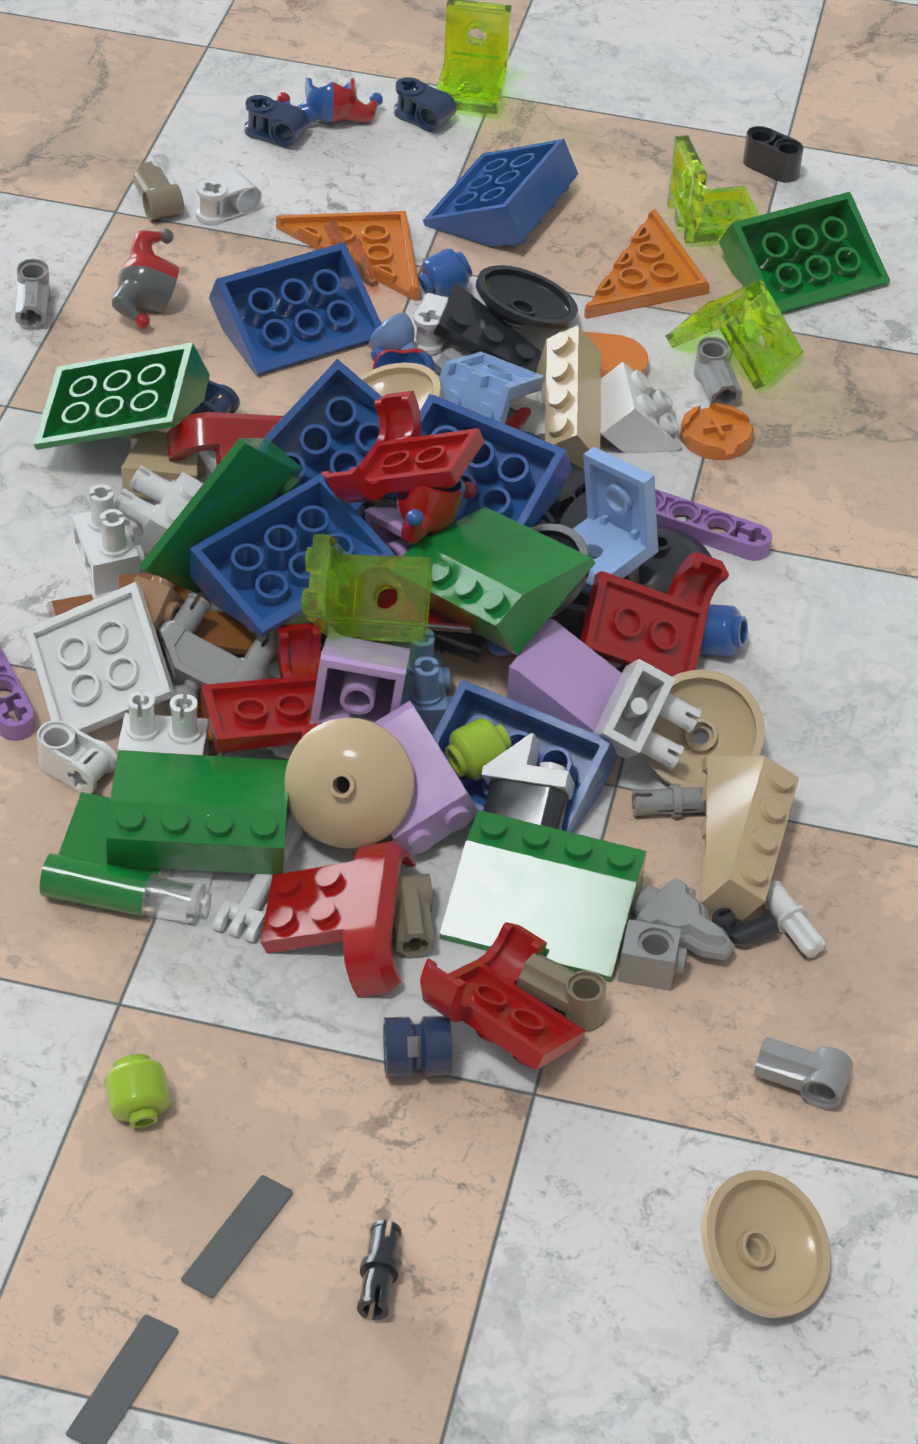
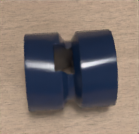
(433, 1046)

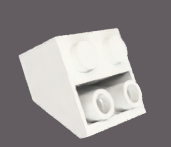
(636, 414)

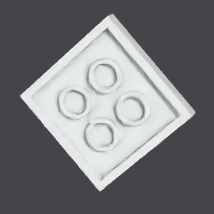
(98, 658)

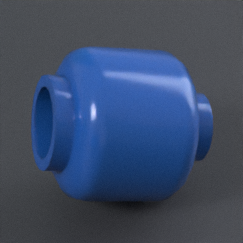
(443, 271)
(723, 631)

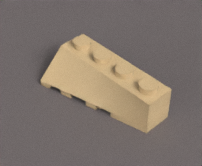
(571, 392)
(743, 829)

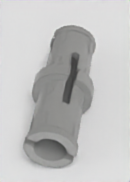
(668, 801)

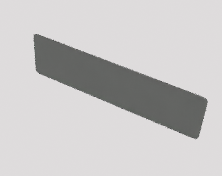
(236, 1236)
(122, 1382)

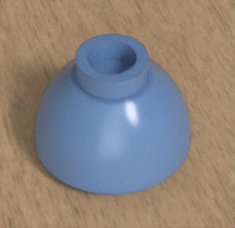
(394, 334)

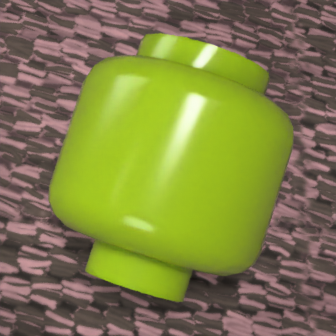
(475, 746)
(137, 1090)

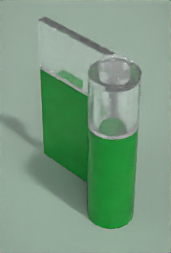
(85, 878)

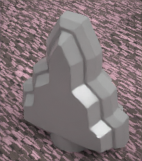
(678, 908)

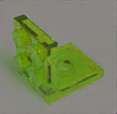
(474, 67)
(700, 208)
(742, 319)
(346, 590)

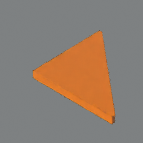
(383, 237)
(648, 273)

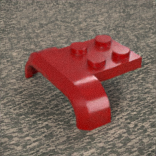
(215, 432)
(404, 457)
(644, 624)
(268, 710)
(346, 905)
(493, 1004)

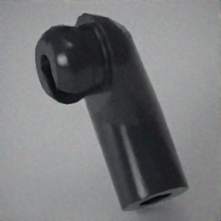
(742, 932)

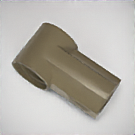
(158, 195)
(412, 916)
(577, 994)

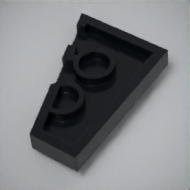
(477, 329)

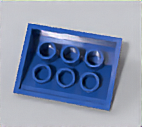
(505, 194)
(295, 309)
(330, 425)
(511, 469)
(259, 562)
(582, 753)

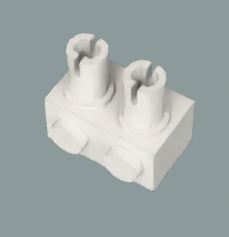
(171, 498)
(105, 542)
(633, 709)
(164, 734)

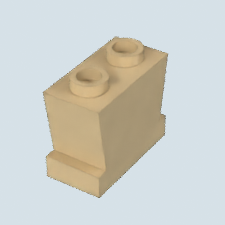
(152, 452)

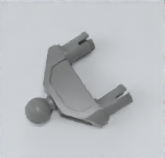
(200, 662)

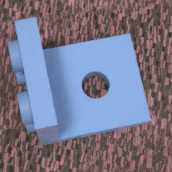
(487, 384)
(619, 514)

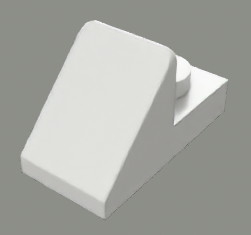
(520, 764)

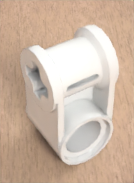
(226, 198)
(426, 320)
(72, 756)

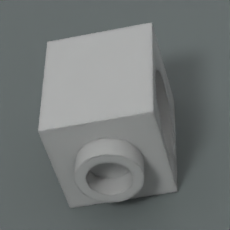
(651, 955)

